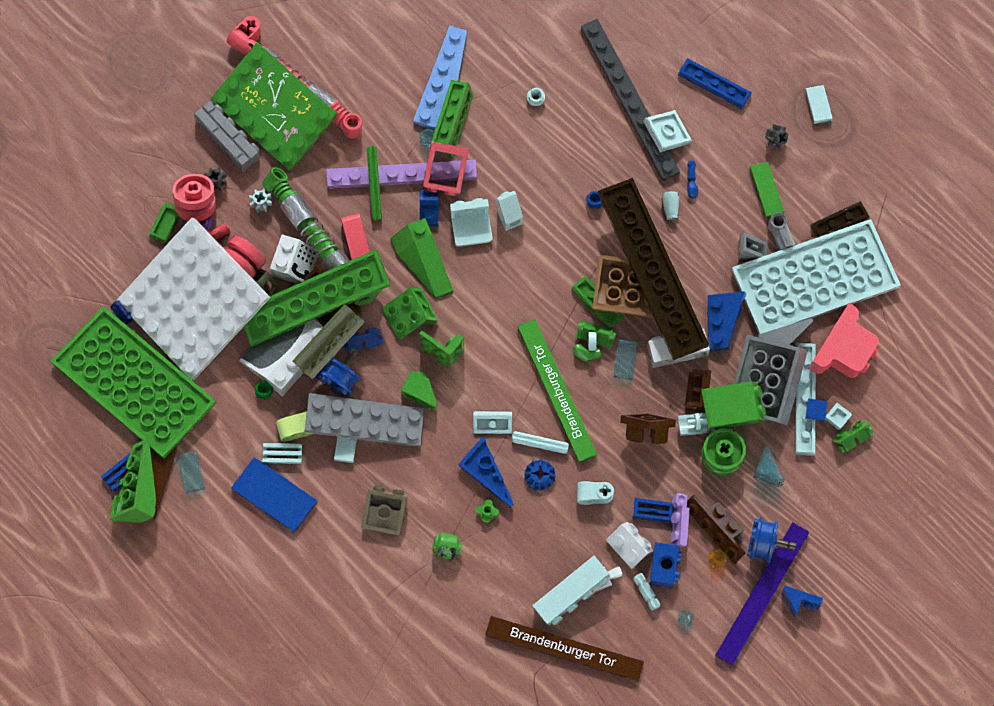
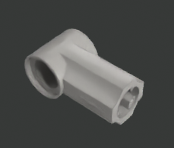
(781, 233)

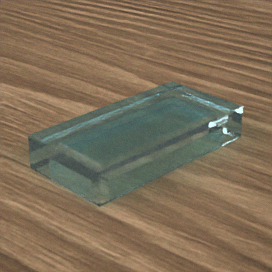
(625, 359)
(191, 472)

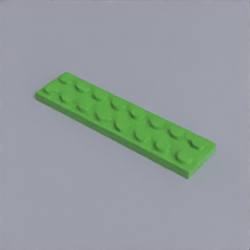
(318, 297)

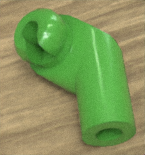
(585, 355)

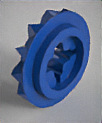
(532, 479)

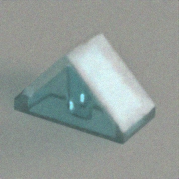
(768, 469)

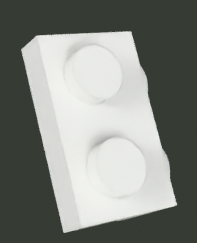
(629, 544)

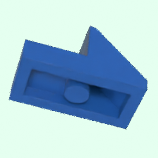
(429, 207)
(796, 597)

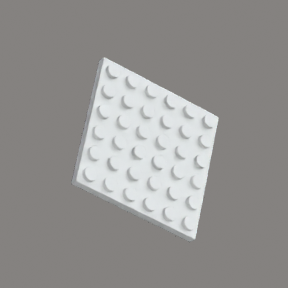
(193, 299)

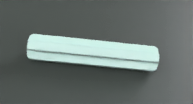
(540, 442)

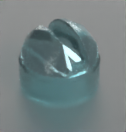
(682, 620)

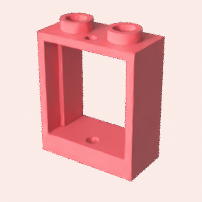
(447, 148)

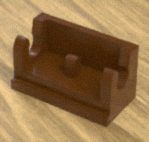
(697, 381)

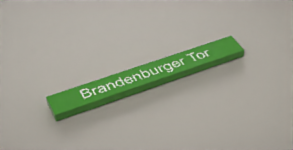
(557, 391)

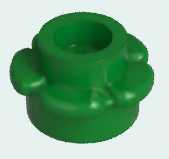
(263, 385)

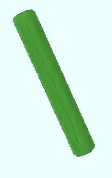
(374, 183)

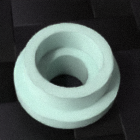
(535, 92)

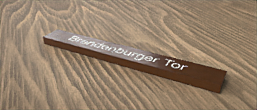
(564, 648)

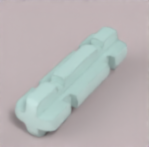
(646, 591)

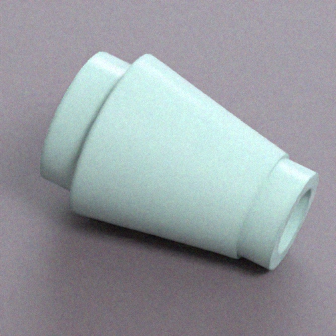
(671, 204)

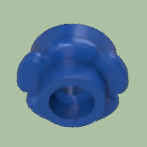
(590, 203)

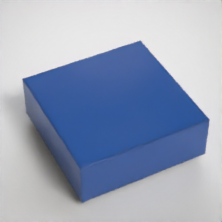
(816, 410)

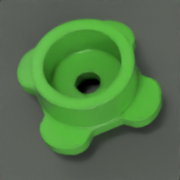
(486, 517)

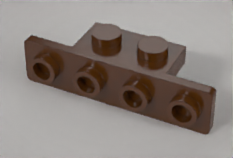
(719, 526)

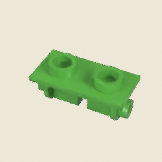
(604, 335)
(859, 431)

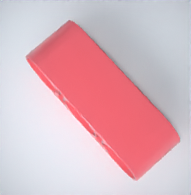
(355, 235)

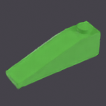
(419, 251)
(137, 494)

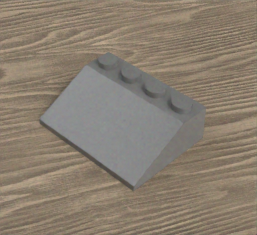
(777, 372)

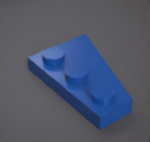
(722, 318)

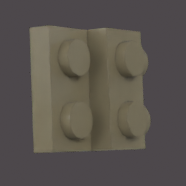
(384, 510)

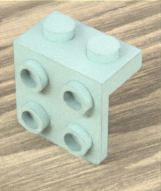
(471, 222)

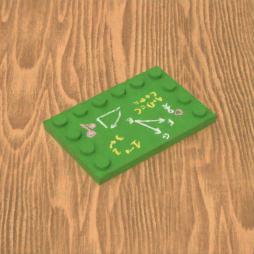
(274, 106)

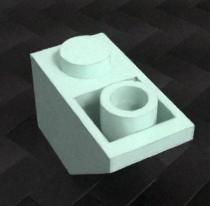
(509, 210)

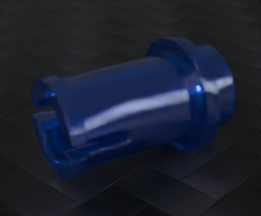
(121, 312)

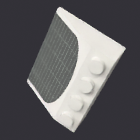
(274, 357)

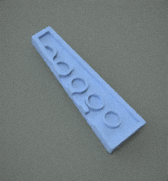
(445, 69)

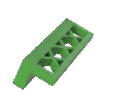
(453, 114)

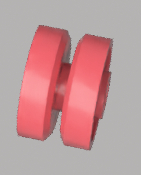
(194, 197)
(245, 255)

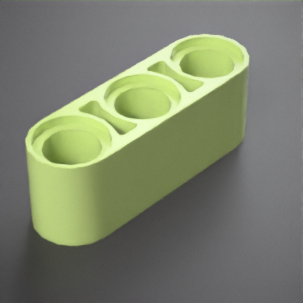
(292, 427)

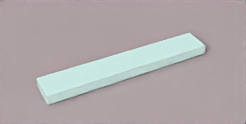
(806, 389)

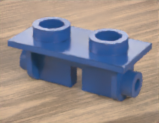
(370, 337)

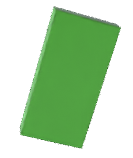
(164, 223)

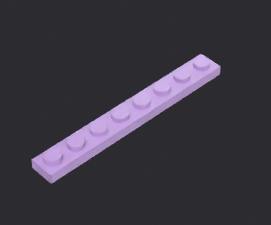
(400, 174)

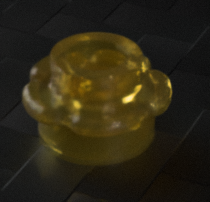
(712, 558)

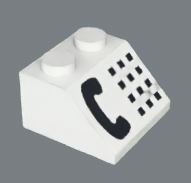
(292, 260)

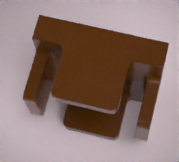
(638, 422)

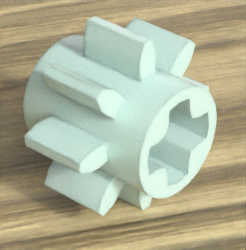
(259, 204)

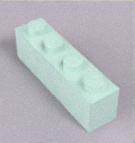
(572, 590)

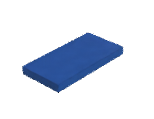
(274, 494)

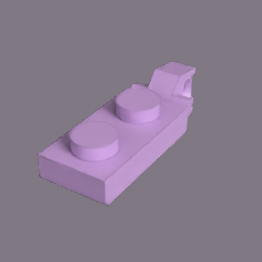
(680, 520)

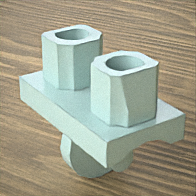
(693, 424)

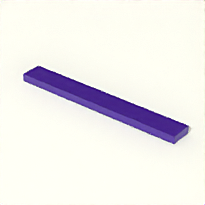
(761, 596)

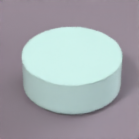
(592, 341)

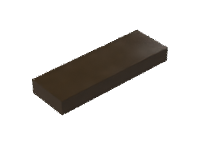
(842, 219)

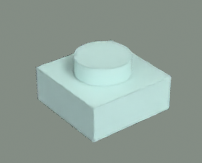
(838, 416)

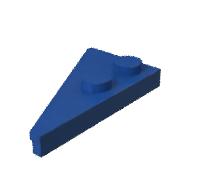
(482, 467)

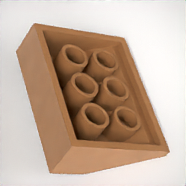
(618, 289)

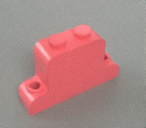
(846, 346)

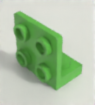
(409, 312)
(443, 355)

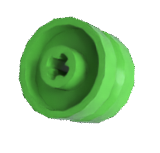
(727, 442)

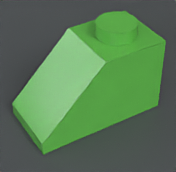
(419, 390)

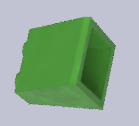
(733, 405)

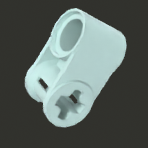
(592, 493)

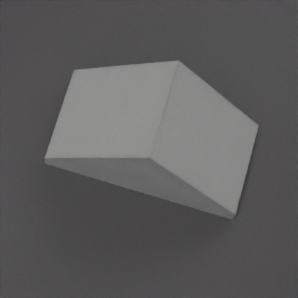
(751, 247)

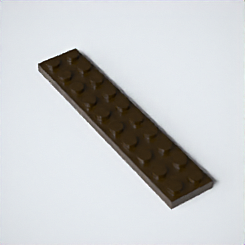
(653, 269)

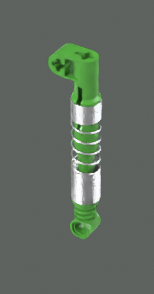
(303, 219)

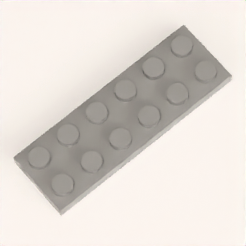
(364, 420)

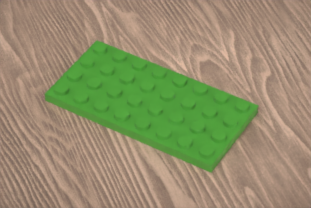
(133, 382)

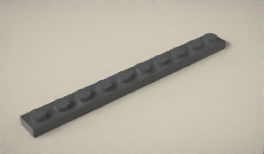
(627, 96)

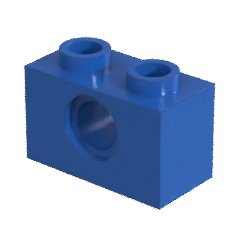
(660, 576)

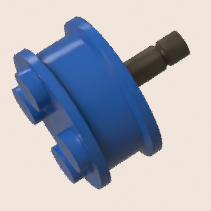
(339, 374)
(765, 540)

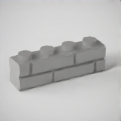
(226, 136)

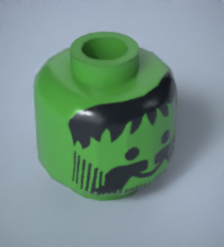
(446, 546)

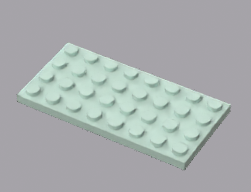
(816, 277)

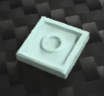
(667, 131)

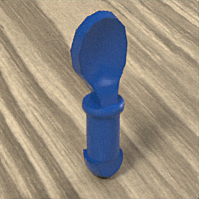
(692, 188)

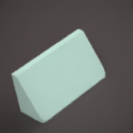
(492, 422)

